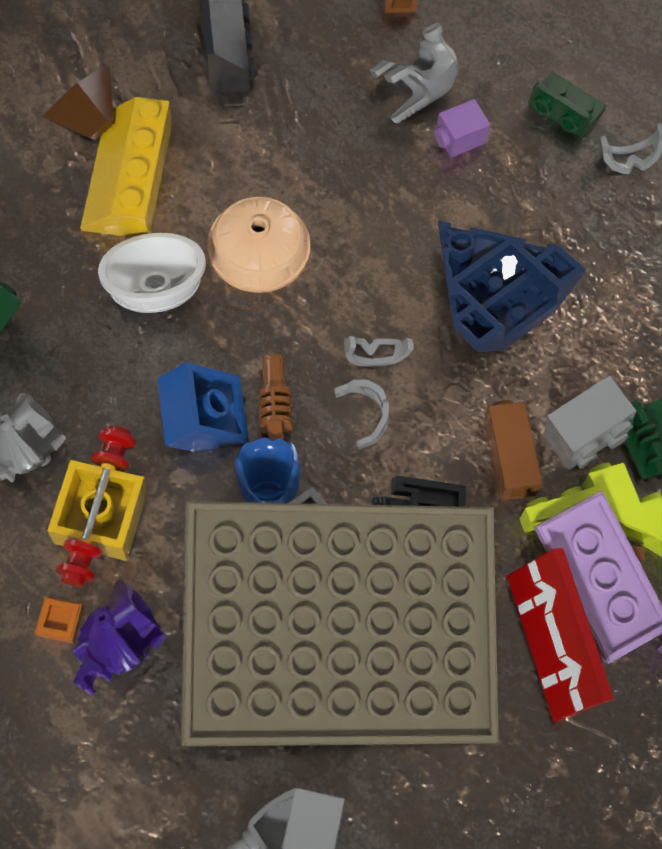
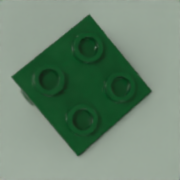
(646, 438)

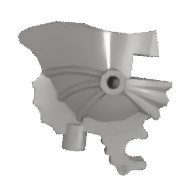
(26, 438)

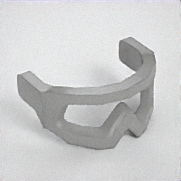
(633, 160)
(402, 350)
(376, 393)

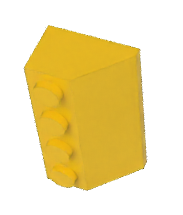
(129, 169)

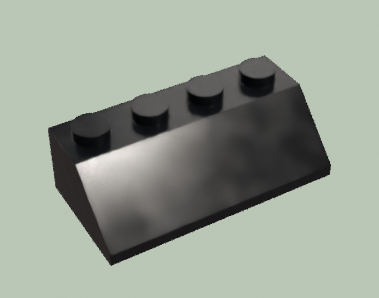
(228, 45)

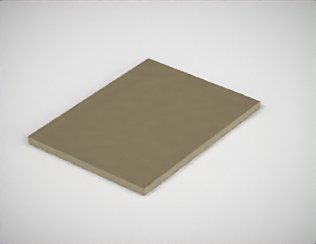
(338, 625)

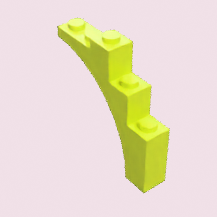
(638, 518)

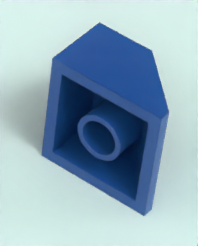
(201, 408)

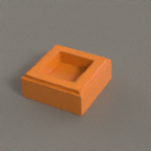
(59, 619)

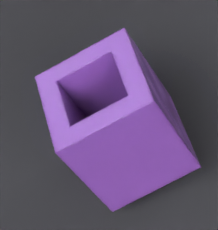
(462, 128)

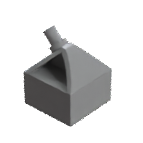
(294, 822)

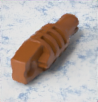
(274, 400)

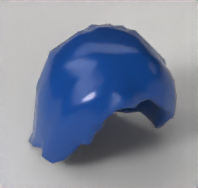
(267, 471)

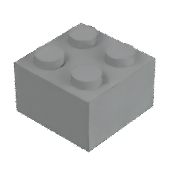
(589, 424)

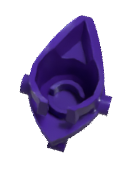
(115, 637)

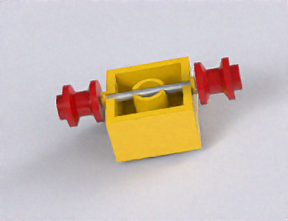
(98, 508)

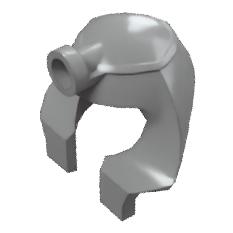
(427, 77)

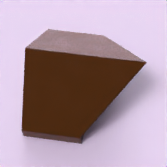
(86, 106)

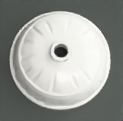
(152, 271)

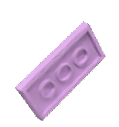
(607, 575)

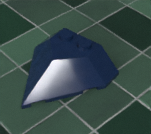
(502, 284)

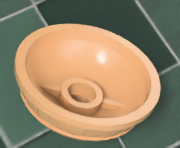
(258, 259)

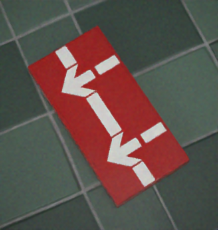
(559, 636)

